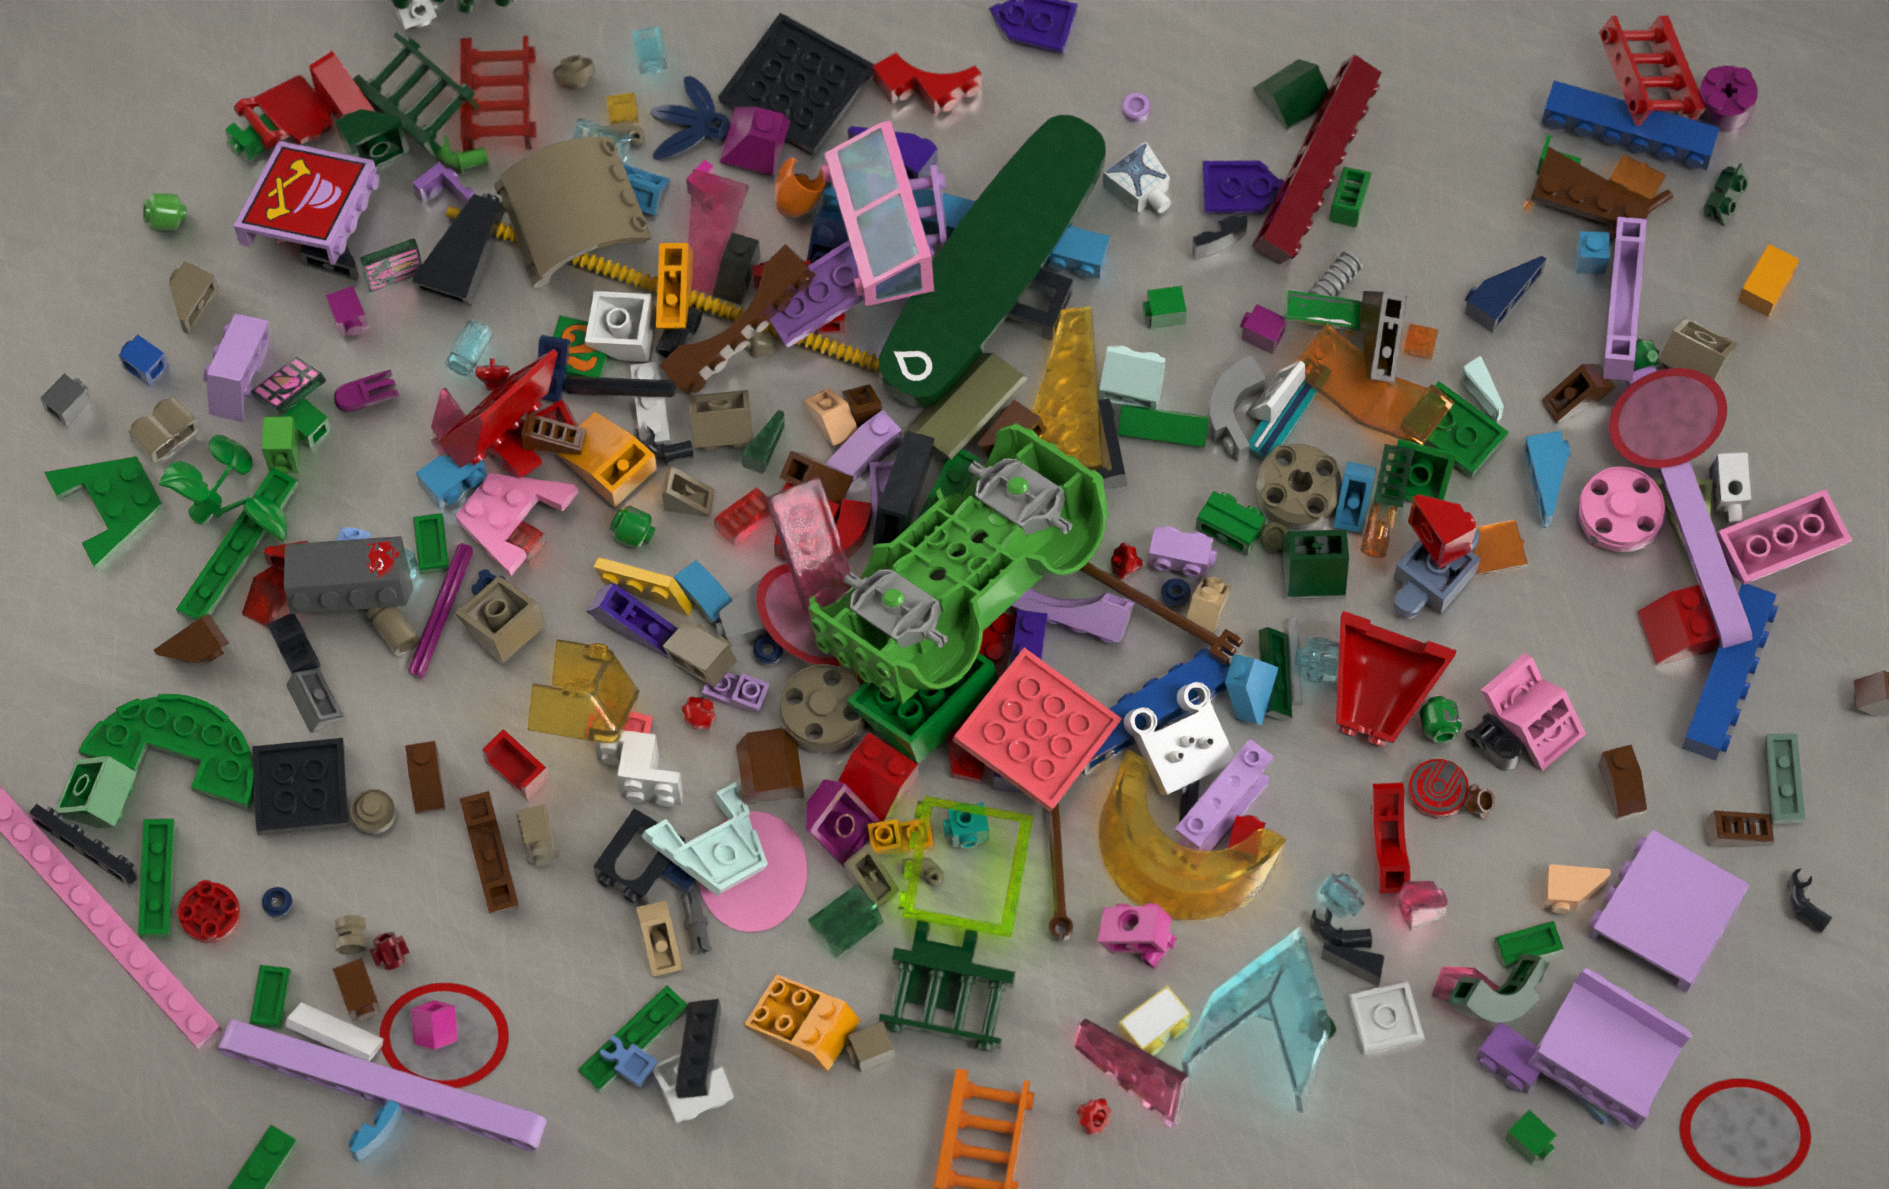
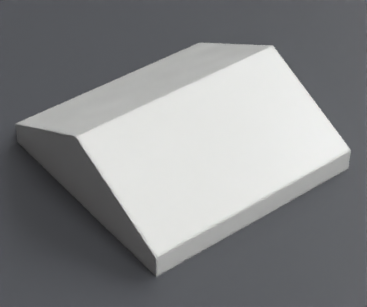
(1277, 392)

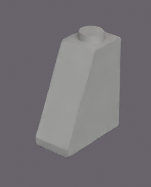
(741, 621)

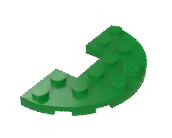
(184, 729)

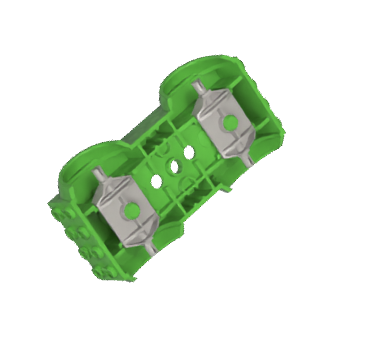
(922, 633)

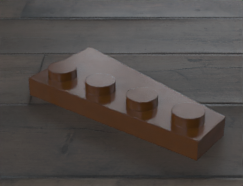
(1582, 192)

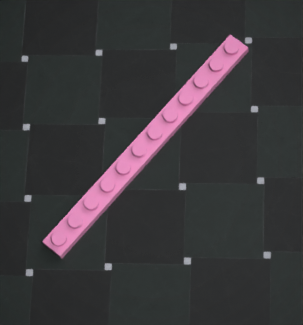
(105, 924)

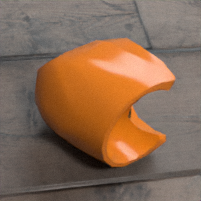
(796, 192)

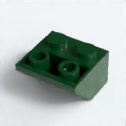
(1315, 563)

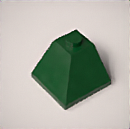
(373, 136)

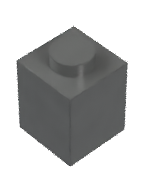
(66, 399)

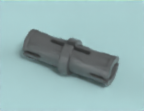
(695, 922)

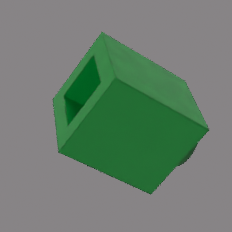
(1165, 307)
(309, 422)
(1531, 1138)

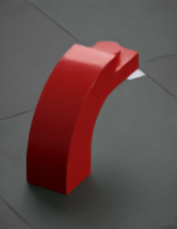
(851, 526)
(1388, 837)

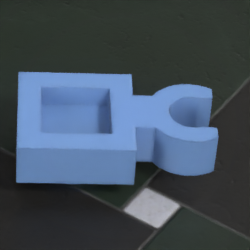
(632, 1063)

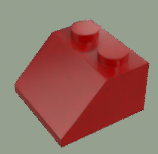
(1442, 528)
(1678, 626)
(879, 775)

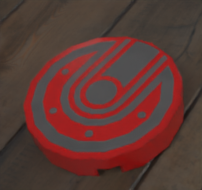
(1438, 788)

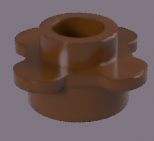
(1479, 801)

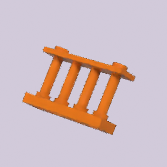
(959, 1119)

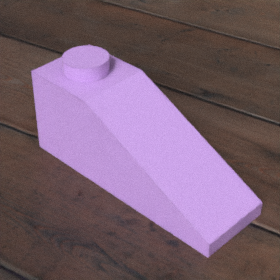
(868, 444)

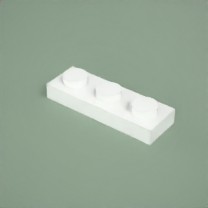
(651, 410)

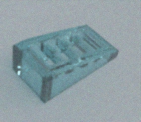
(622, 139)

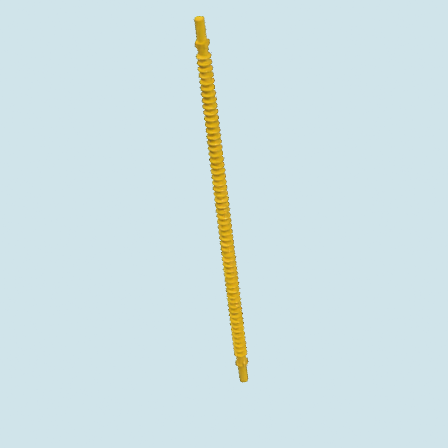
(698, 300)

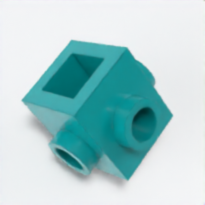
(966, 828)

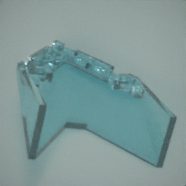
(1278, 989)

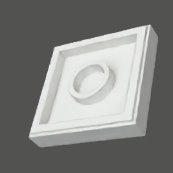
(1386, 1017)

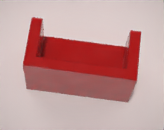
(515, 764)

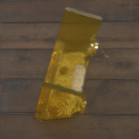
(595, 695)

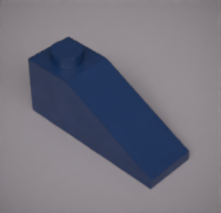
(1500, 293)

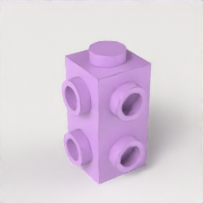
(1181, 551)

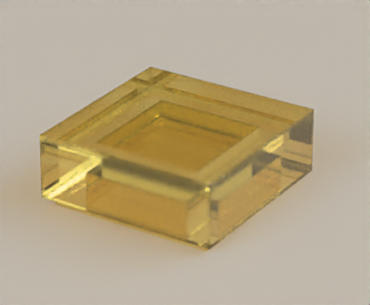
(622, 108)

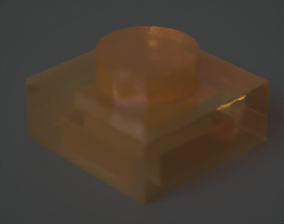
(1420, 341)

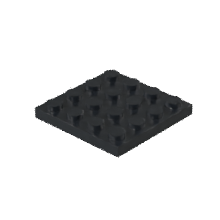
(802, 78)

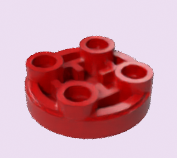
(209, 912)

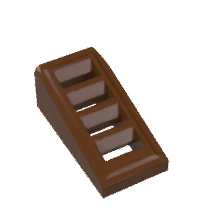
(534, 435)
(1720, 831)

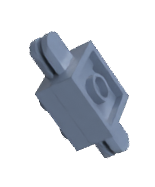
(1429, 585)

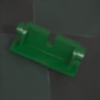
(1732, 184)

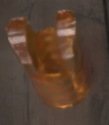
(1378, 532)

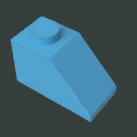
(1354, 497)
(1250, 687)

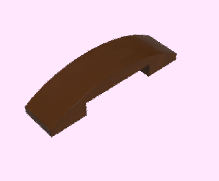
(489, 852)

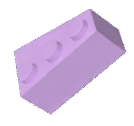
(235, 364)

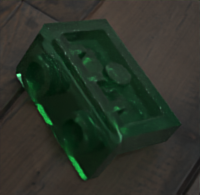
(846, 920)

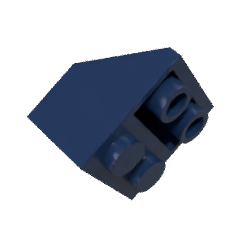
(826, 234)

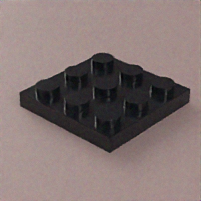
(300, 786)

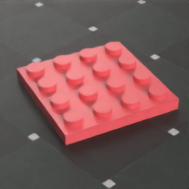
(1037, 729)

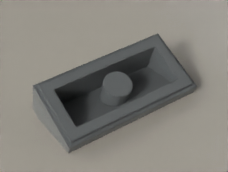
(314, 699)

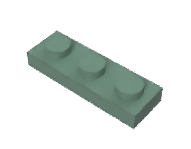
(1785, 778)

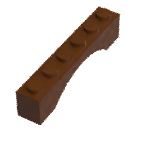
(781, 280)

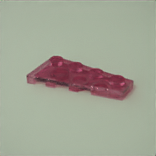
(713, 217)
(1135, 1069)

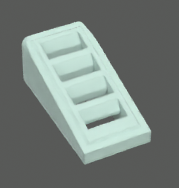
(1480, 385)

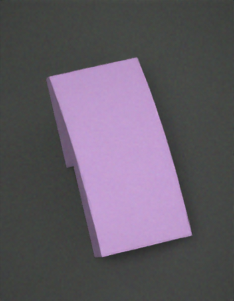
(738, 691)

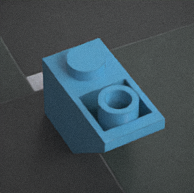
(446, 481)

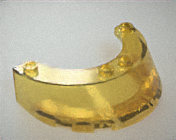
(1161, 872)

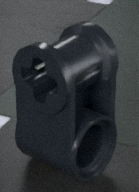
(1490, 738)

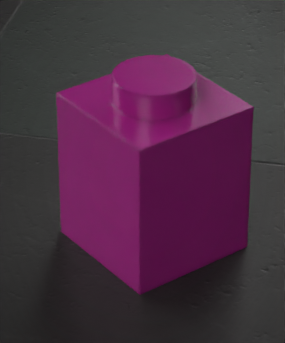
(347, 311)
(1263, 328)

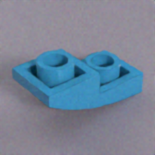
(703, 590)
(369, 1137)

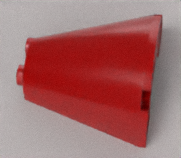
(1383, 678)

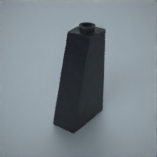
(462, 252)
(903, 487)

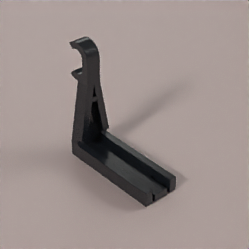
(1116, 476)

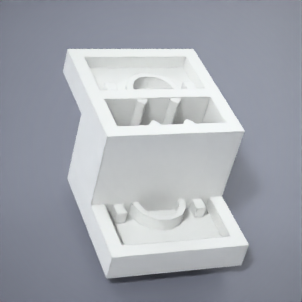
(638, 771)

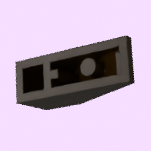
(1381, 333)

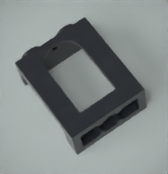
(1044, 320)
(634, 890)

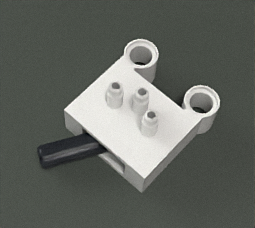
(1184, 749)

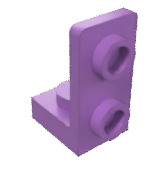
(435, 179)

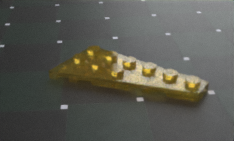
(1070, 390)

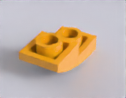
(894, 837)

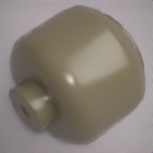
(761, 344)

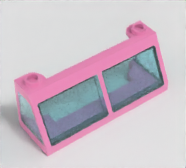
(880, 216)

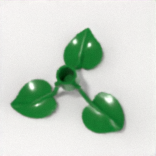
(207, 503)

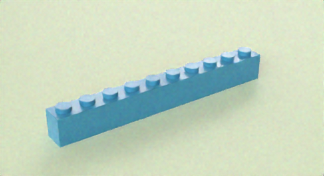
(1076, 252)

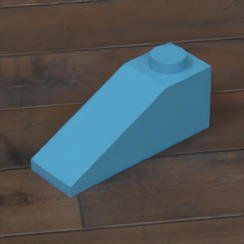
(1546, 462)

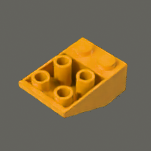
(610, 459)
(803, 1021)

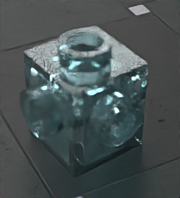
(1318, 660)

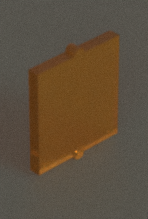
(1636, 179)
(1500, 548)

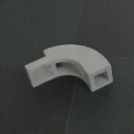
(1231, 389)

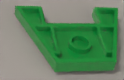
(120, 495)

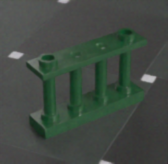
(389, 104)
(967, 973)

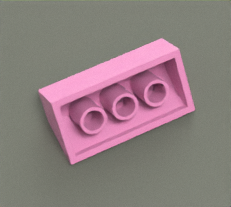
(1783, 537)

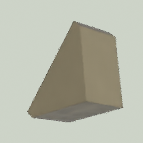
(686, 494)
(870, 875)

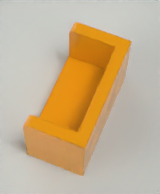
(1768, 280)

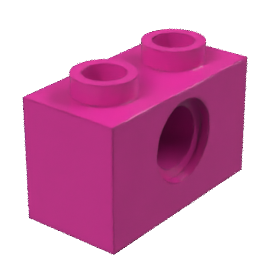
(1149, 936)

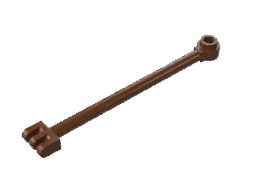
(1218, 644)
(1060, 918)

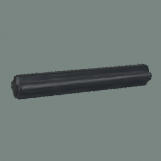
(619, 386)

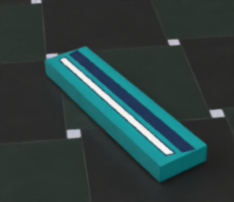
(1274, 433)

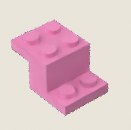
(1534, 711)

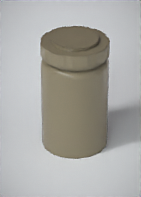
(394, 629)

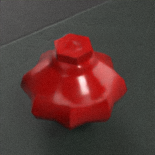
(492, 374)
(1125, 560)
(699, 712)
(1094, 1115)

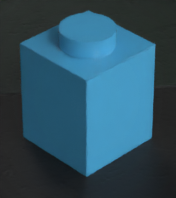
(1592, 252)

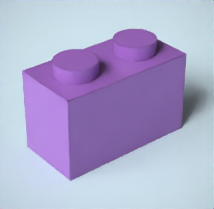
(1508, 1056)

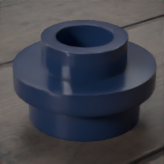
(1175, 600)
(763, 643)
(274, 894)

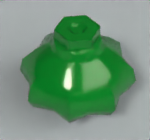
(1645, 354)

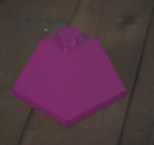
(755, 139)
(838, 820)

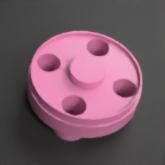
(1621, 509)

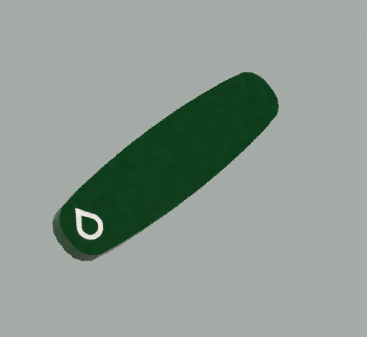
(992, 260)

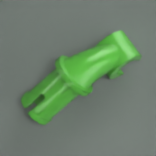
(462, 160)

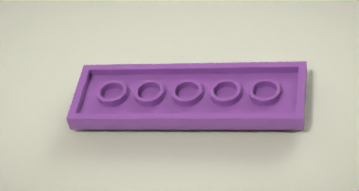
(825, 299)

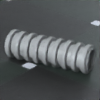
(1338, 275)

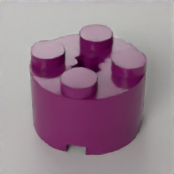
(1728, 97)

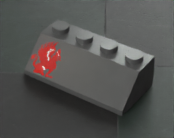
(346, 575)

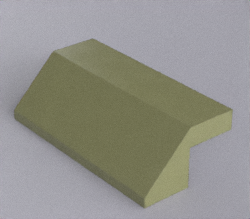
(968, 405)

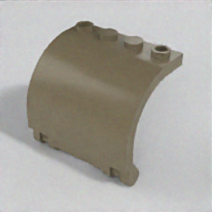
(570, 203)

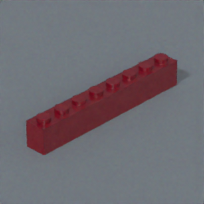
(1317, 159)

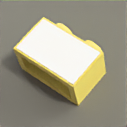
(1155, 1022)

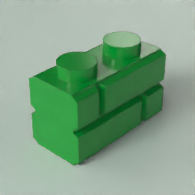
(1231, 522)

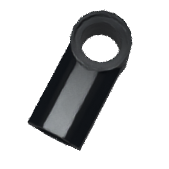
(673, 338)

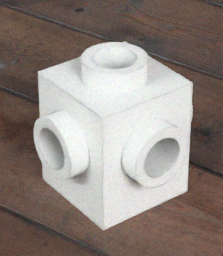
(417, 14)

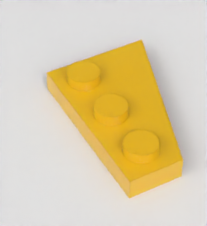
(644, 583)

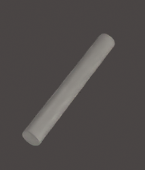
(1293, 644)

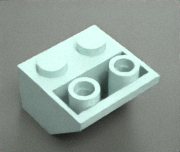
(1132, 377)

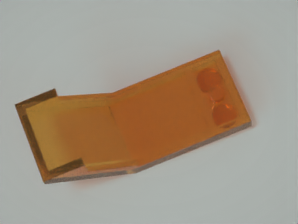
(1395, 409)

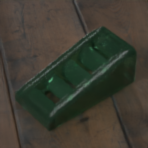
(760, 450)
(1390, 499)

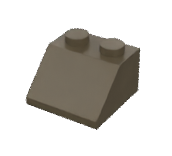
(1697, 349)
(721, 419)
(502, 618)

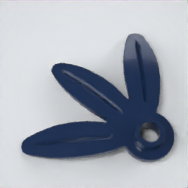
(699, 121)

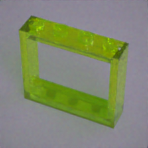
(913, 869)

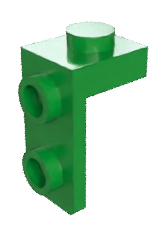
(247, 142)

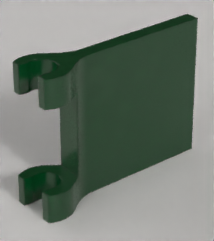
(949, 986)

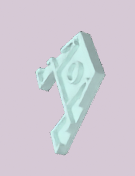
(720, 855)

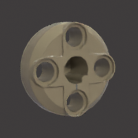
(1298, 486)
(821, 708)

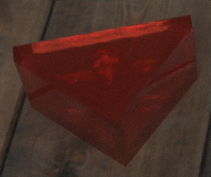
(265, 596)

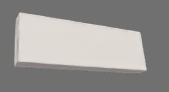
(334, 1032)

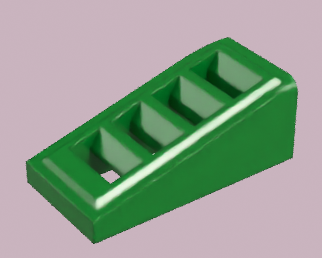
(1346, 212)

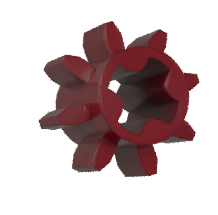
(389, 951)

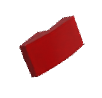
(514, 457)

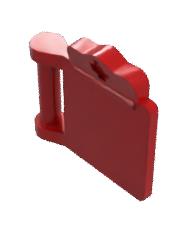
(293, 111)

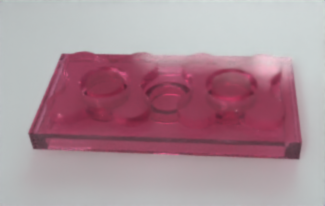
(810, 542)

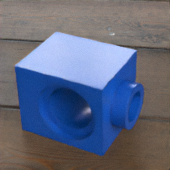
(143, 360)

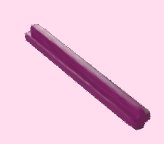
(440, 610)

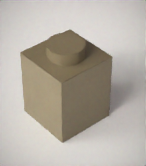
(870, 1047)

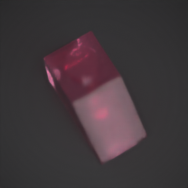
(445, 417)
(1421, 903)

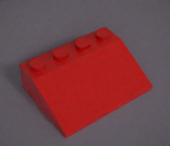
(499, 412)

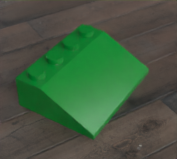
(928, 714)

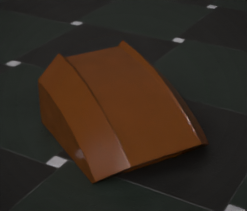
(769, 766)

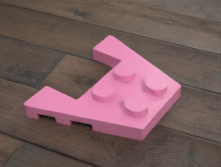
(499, 508)

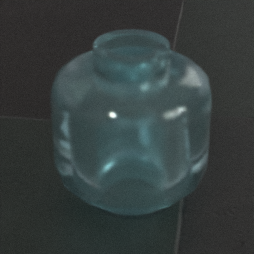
(1341, 895)

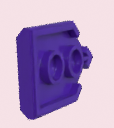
(1036, 22)
(1238, 187)

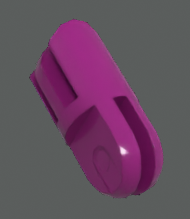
(365, 392)

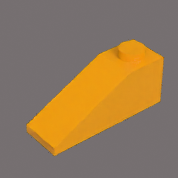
(674, 285)

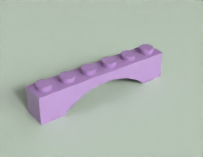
(1625, 299)
(1100, 615)

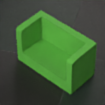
(281, 444)

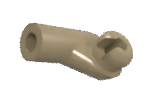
(630, 128)
(930, 870)

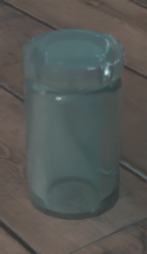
(469, 348)

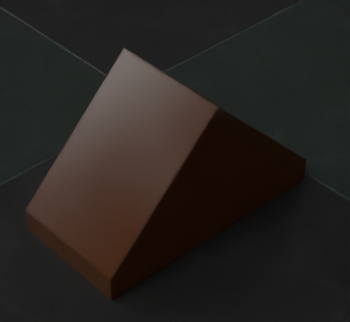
(862, 403)

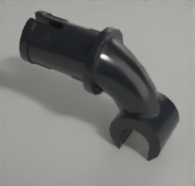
(666, 453)
(1803, 907)
(1340, 937)

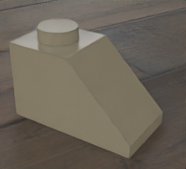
(191, 292)

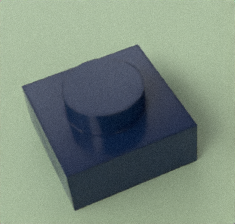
(679, 878)

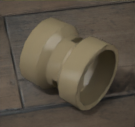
(351, 934)

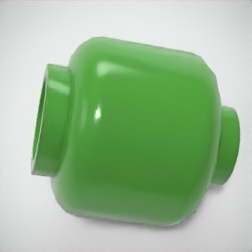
(164, 212)

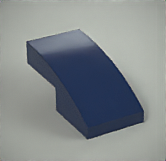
(561, 346)

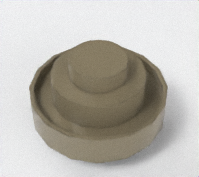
(574, 71)
(373, 811)

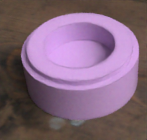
(1136, 107)

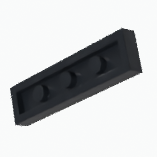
(75, 838)
(698, 1049)

